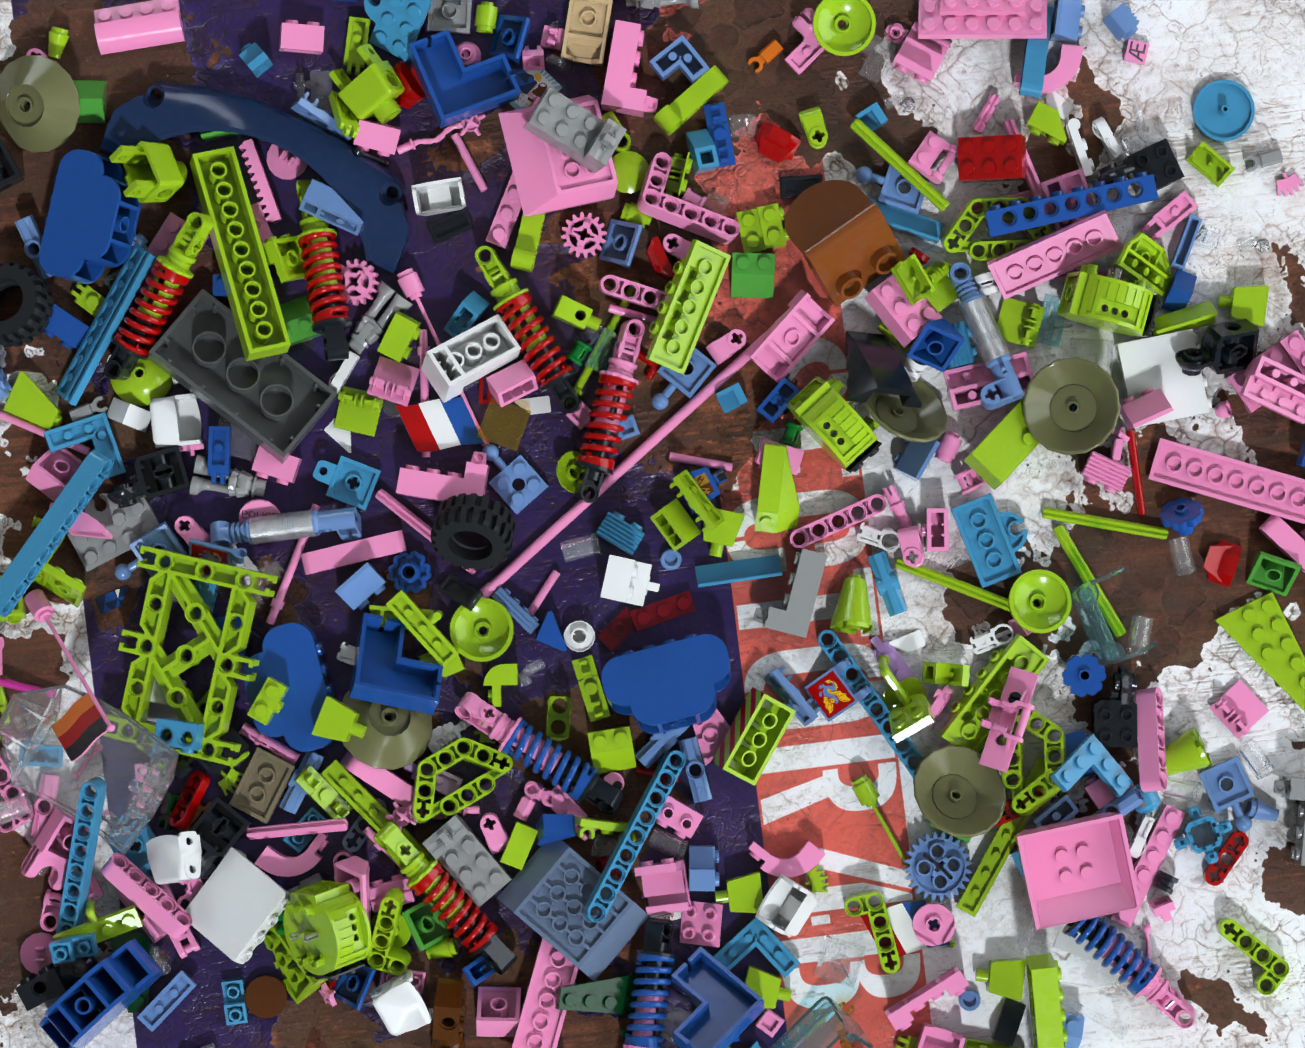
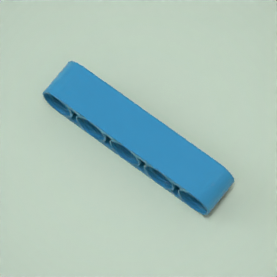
(1035, 62)

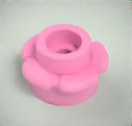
(896, 39)

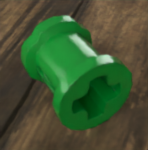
(578, 352)
(791, 434)

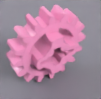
(572, 231)
(363, 277)

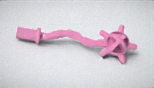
(469, 125)
(402, 816)

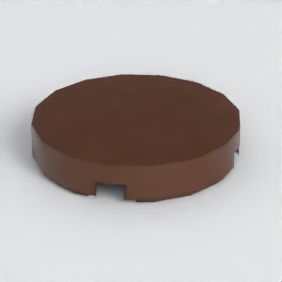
(266, 996)

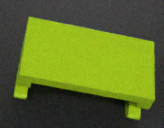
(1210, 164)
(913, 280)
(519, 845)

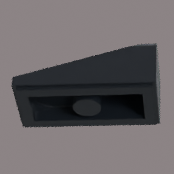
(1008, 1022)

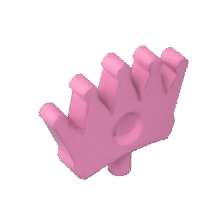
(1288, 183)

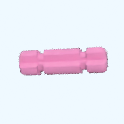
(986, 113)

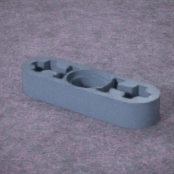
(350, 834)

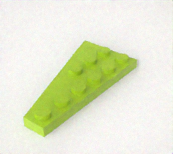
(1270, 642)

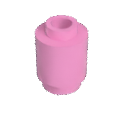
(948, 447)

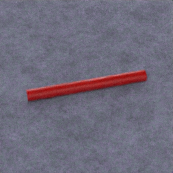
(1136, 475)

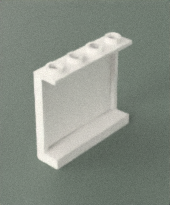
(1153, 364)
(237, 906)

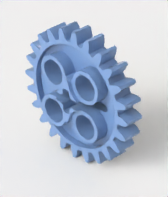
(926, 881)

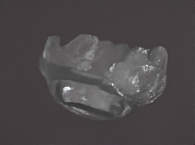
(673, 1021)

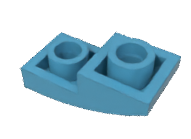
(298, 842)
(73, 947)
(234, 1001)

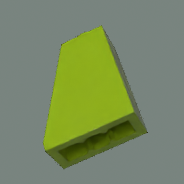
(32, 403)

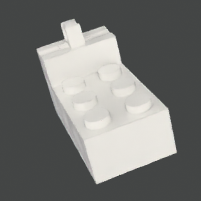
(469, 357)
(627, 580)

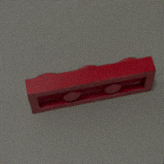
(662, 611)

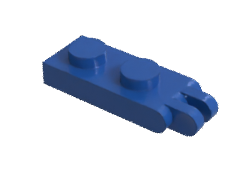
(219, 453)

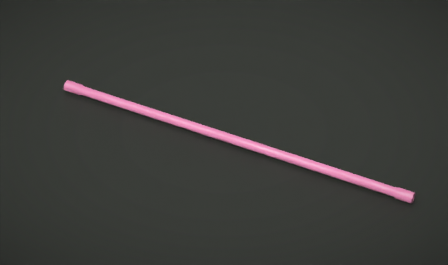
(491, 587)

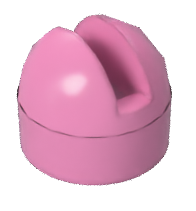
(1223, 409)

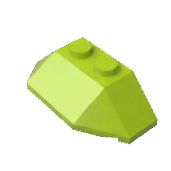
(1145, 260)

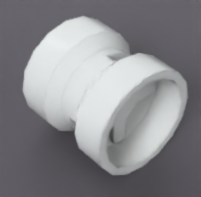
(986, 289)
(914, 368)

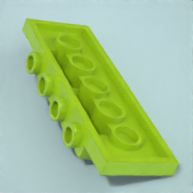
(686, 306)
(966, 714)

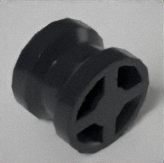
(1165, 882)

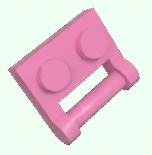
(928, 153)

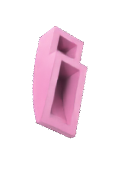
(88, 527)

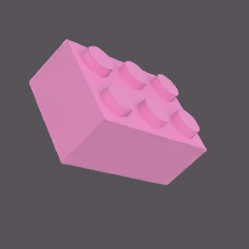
(897, 313)

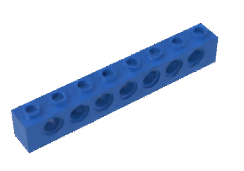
(1146, 192)

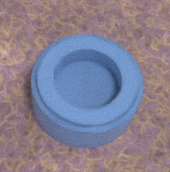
(670, 560)
(969, 1000)

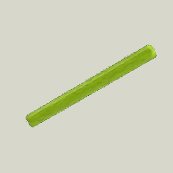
(899, 164)
(1105, 523)
(1085, 574)
(954, 584)

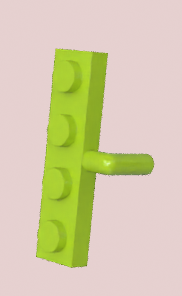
(423, 627)
(106, 926)

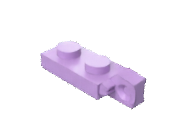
(897, 664)
(445, 782)

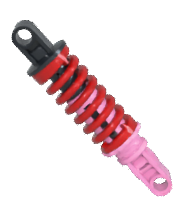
(608, 412)

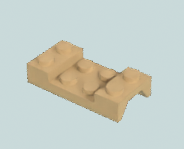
(586, 31)

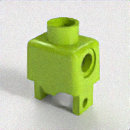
(373, 90)
(150, 171)

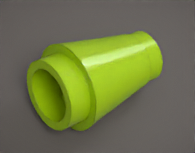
(57, 41)
(443, 949)

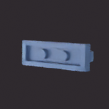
(317, 116)
(791, 696)
(167, 1001)

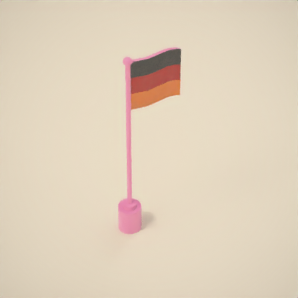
(85, 718)

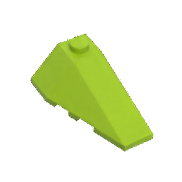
(777, 495)
(295, 980)

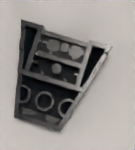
(876, 369)

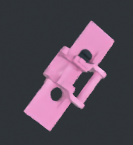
(1003, 715)

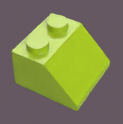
(612, 749)

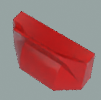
(413, 93)
(776, 142)
(659, 259)
(1222, 562)

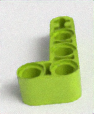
(691, 100)
(527, 243)
(388, 929)
(878, 931)
(1251, 951)

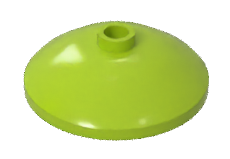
(857, 30)
(139, 390)
(1053, 600)
(466, 628)

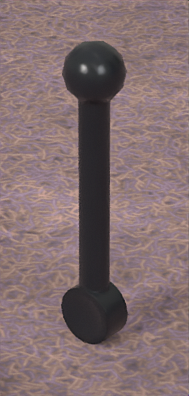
(385, 163)

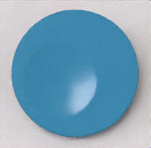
(1223, 110)

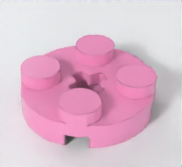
(940, 699)
(922, 928)

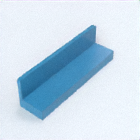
(911, 223)
(738, 571)

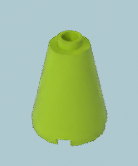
(853, 607)
(1186, 753)

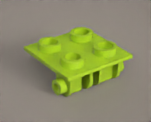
(685, 167)
(945, 291)
(1020, 322)
(358, 411)

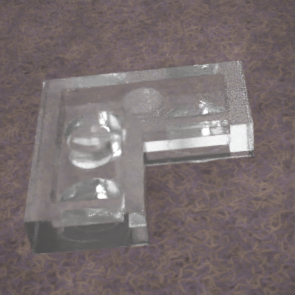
(878, 55)

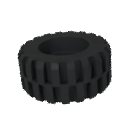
(34, 309)
(466, 513)

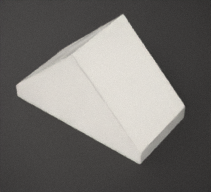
(129, 414)

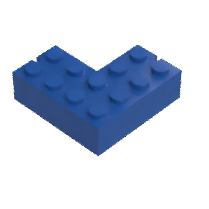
(459, 90)
(385, 676)
(722, 1000)

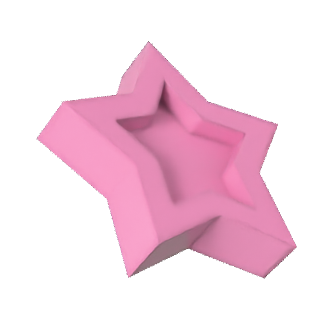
(1118, 434)
(192, 448)
(328, 995)

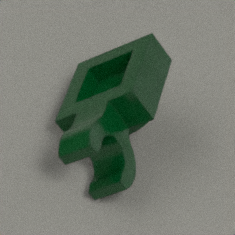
(167, 807)

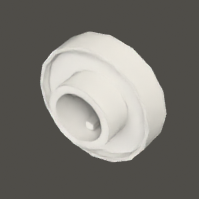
(579, 636)

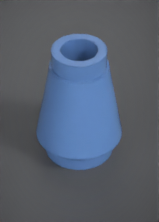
(1261, 811)

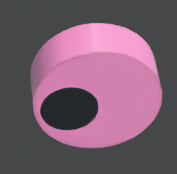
(615, 780)

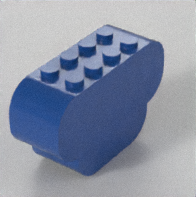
(88, 219)
(295, 659)
(668, 683)
(100, 996)

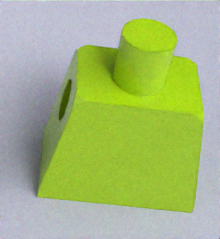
(1246, 303)
(566, 310)
(724, 533)
(338, 721)
(742, 893)
(1004, 977)
(767, 986)

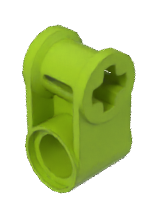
(813, 123)

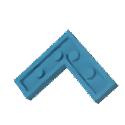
(92, 428)
(1094, 755)
(760, 936)

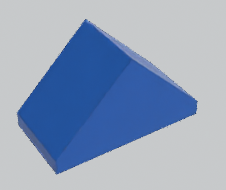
(1179, 291)
(551, 634)
(555, 828)
(477, 970)

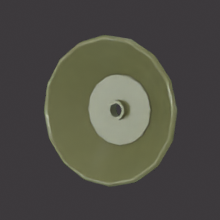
(51, 98)
(1049, 402)
(910, 423)
(388, 742)
(977, 788)

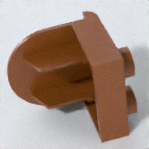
(841, 238)

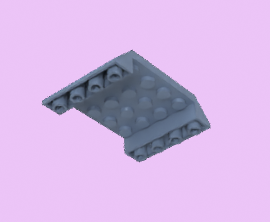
(551, 901)

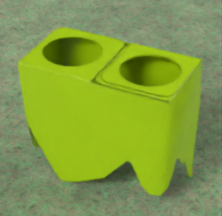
(558, 716)

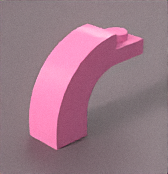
(1068, 64)
(288, 866)
(791, 866)

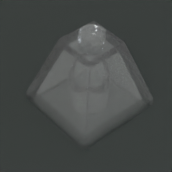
(839, 961)

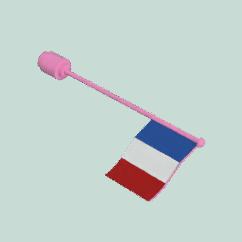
(434, 423)

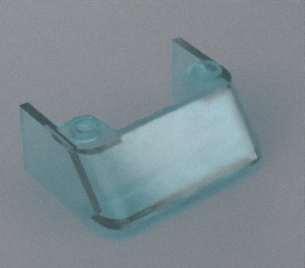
(1084, 600)
(822, 1028)

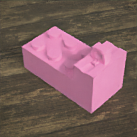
(620, 81)
(439, 487)

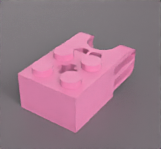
(52, 849)

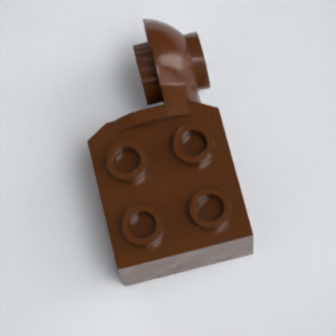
(447, 1014)

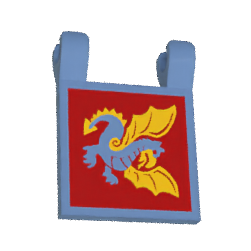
(215, 553)
(833, 692)

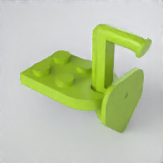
(57, 581)
(906, 701)

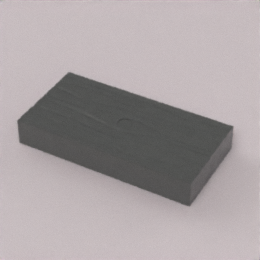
(264, 398)

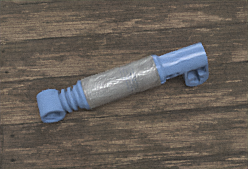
(990, 340)
(285, 525)

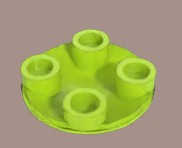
(630, 171)

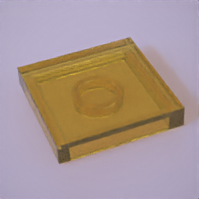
(503, 424)

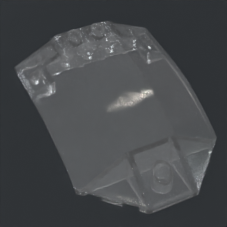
(129, 760)

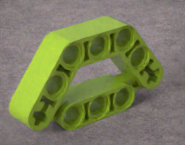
(988, 245)
(473, 787)
(1020, 794)

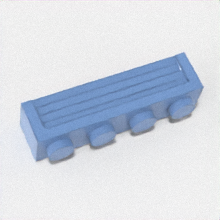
(1186, 242)
(519, 613)

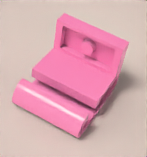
(920, 56)
(665, 886)

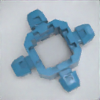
(1182, 842)

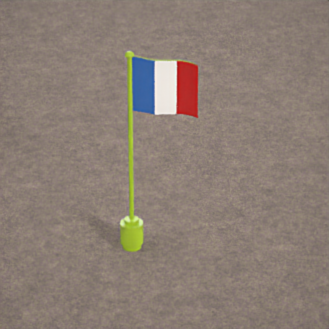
(902, 913)

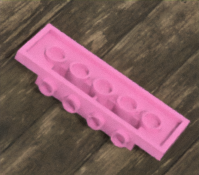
(982, 19)

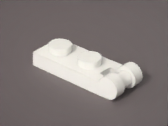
(1079, 147)

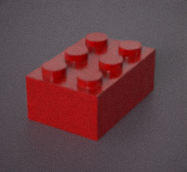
(992, 158)

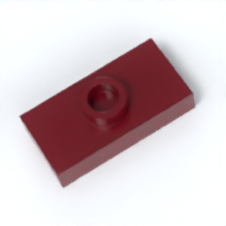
(617, 630)

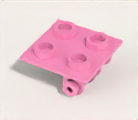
(393, 381)
(1239, 709)
(702, 924)

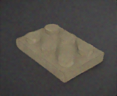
(262, 785)

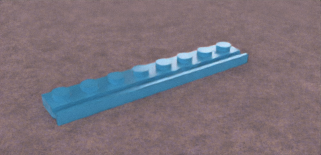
(105, 324)

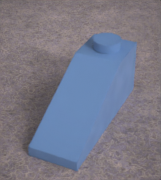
(330, 207)

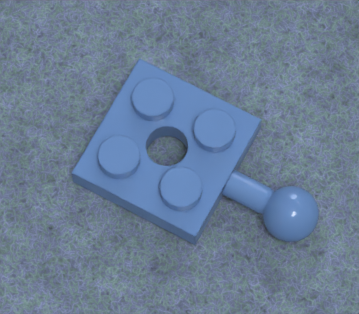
(890, 193)
(685, 383)
(516, 469)
(158, 536)
(1239, 791)

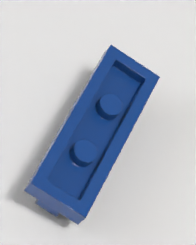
(719, 131)

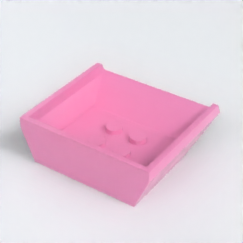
(545, 175)
(1078, 869)

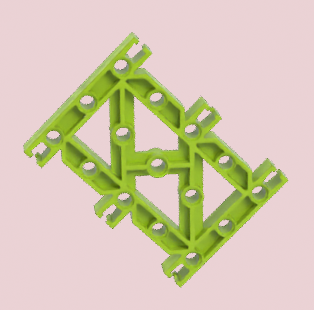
(211, 641)

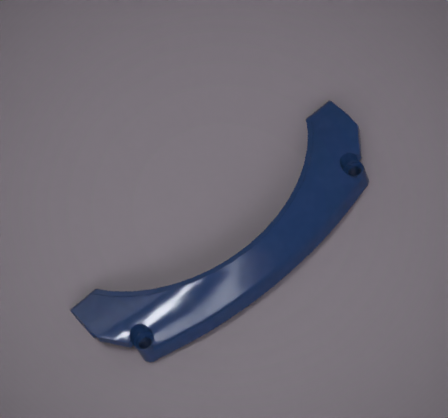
(353, 177)

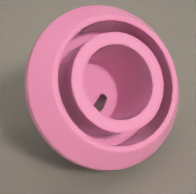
(475, 53)

